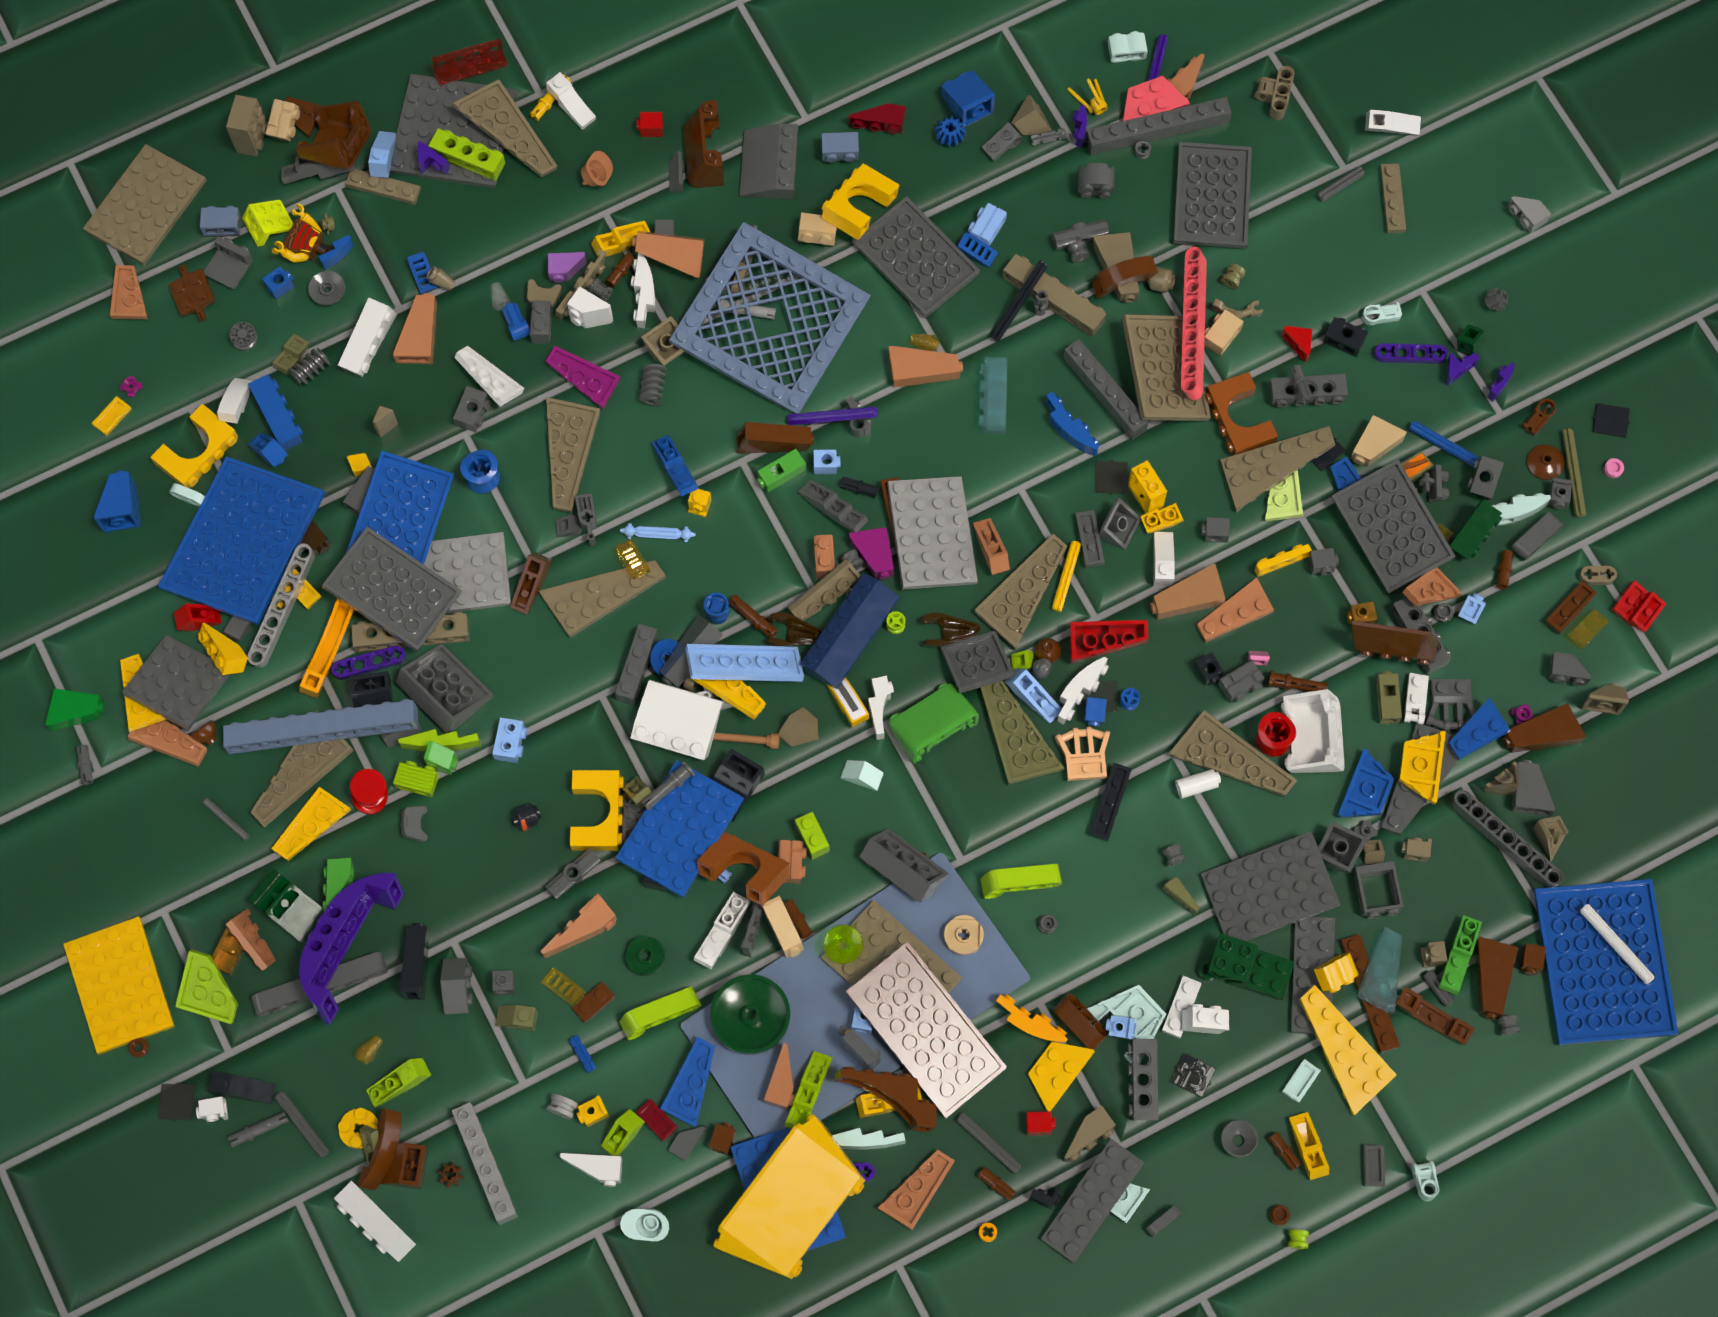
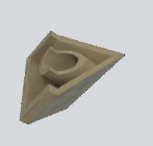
(1030, 118)
(799, 728)
(1505, 783)
(1550, 834)

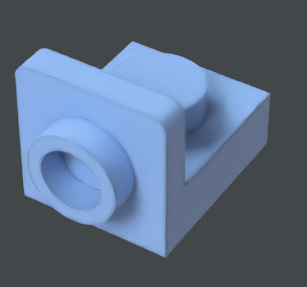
(1472, 608)

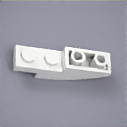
(644, 289)
(1082, 683)
(722, 931)

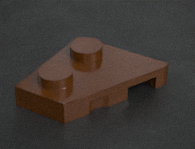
(308, 111)

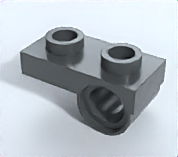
(1003, 140)
(866, 423)

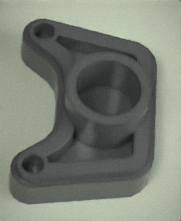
(411, 823)

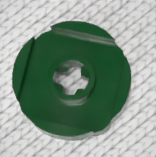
(635, 950)

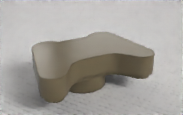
(543, 294)

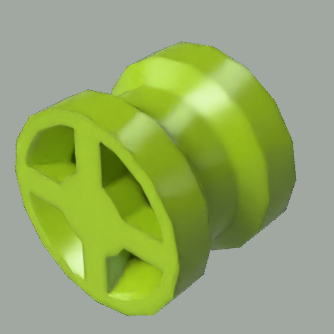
(895, 618)
(1298, 1239)

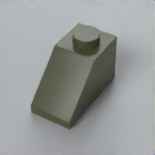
(517, 1017)

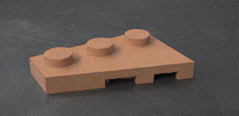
(127, 295)

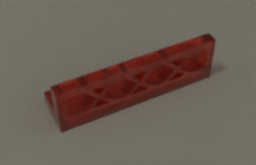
(469, 64)

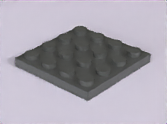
(176, 682)

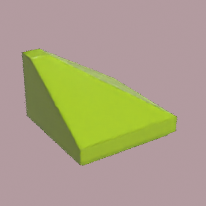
(1022, 660)

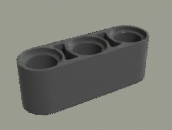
(1537, 536)

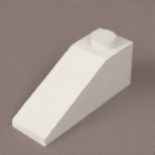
(1163, 559)
(599, 1167)

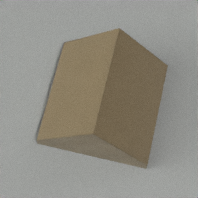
(658, 342)

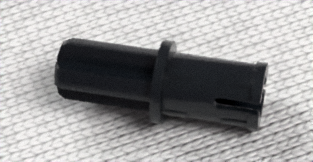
(859, 486)

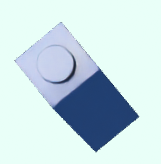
(268, 449)

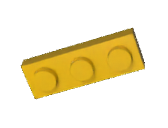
(1282, 559)

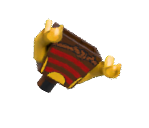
(303, 239)

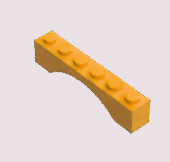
(327, 649)

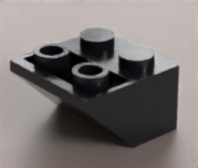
(371, 689)

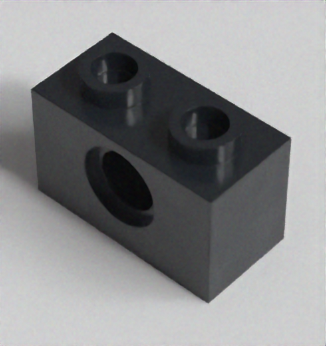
(1348, 345)

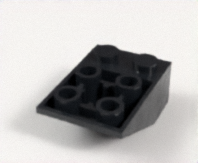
(739, 776)

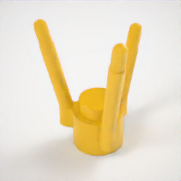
(1097, 104)

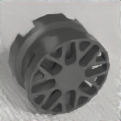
(243, 337)

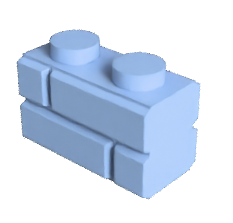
(988, 223)

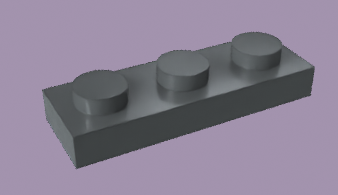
(1089, 539)

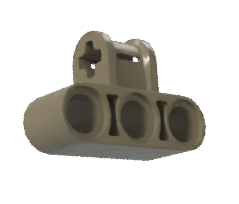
(1272, 89)

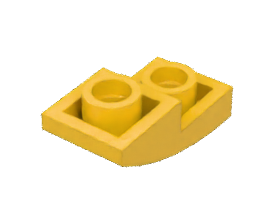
(1162, 519)

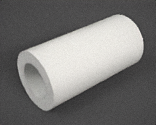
(1197, 783)

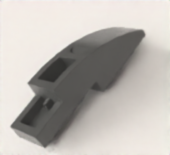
(304, 169)

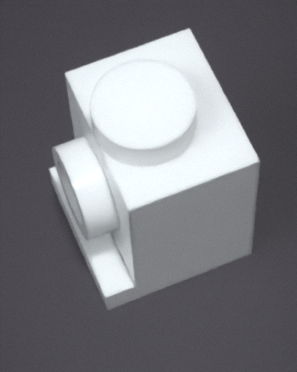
(212, 1108)

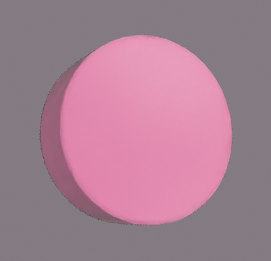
(1613, 468)

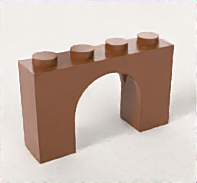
(1238, 438)
(732, 850)

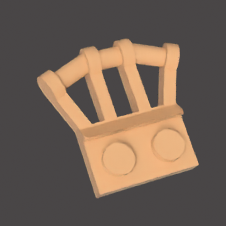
(1086, 765)

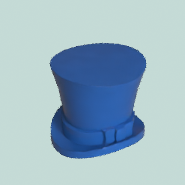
(480, 471)

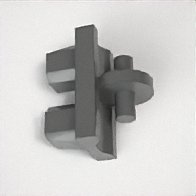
(1433, 482)

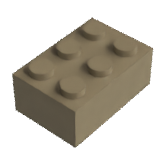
(246, 125)

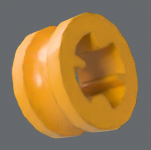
(987, 1238)

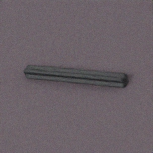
(1019, 300)

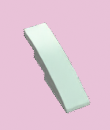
(855, 1140)

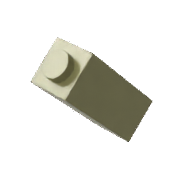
(1388, 698)

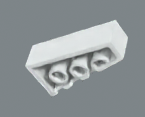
(367, 337)
(374, 1221)

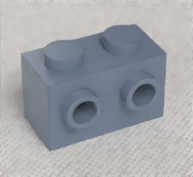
(840, 147)
(220, 221)

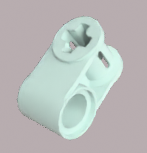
(1425, 1175)

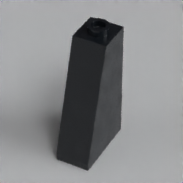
(415, 962)

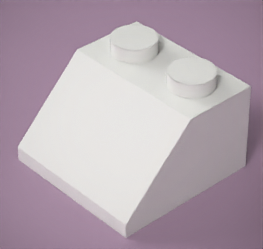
(588, 310)

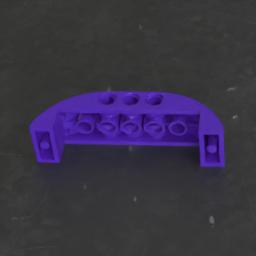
(336, 933)

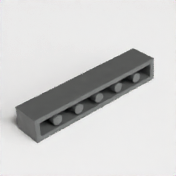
(1105, 389)

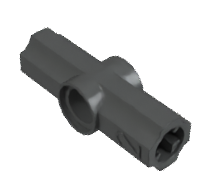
(1080, 231)
(582, 865)

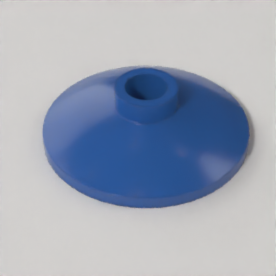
(661, 648)

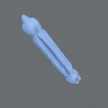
(657, 532)

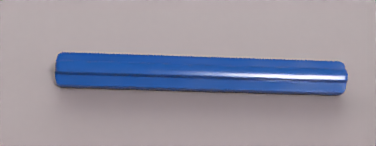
(1443, 443)

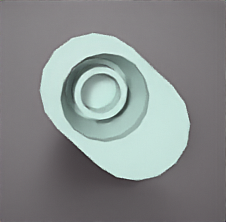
(644, 1224)

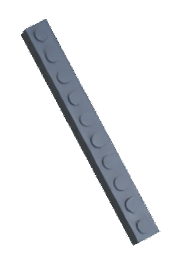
(320, 726)

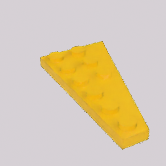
(1350, 1057)

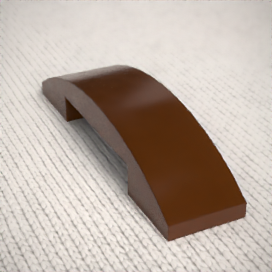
(1433, 1017)
(384, 1150)

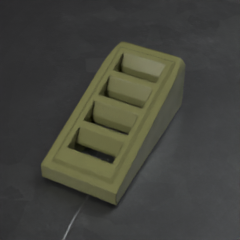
(1181, 895)

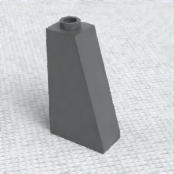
(676, 667)

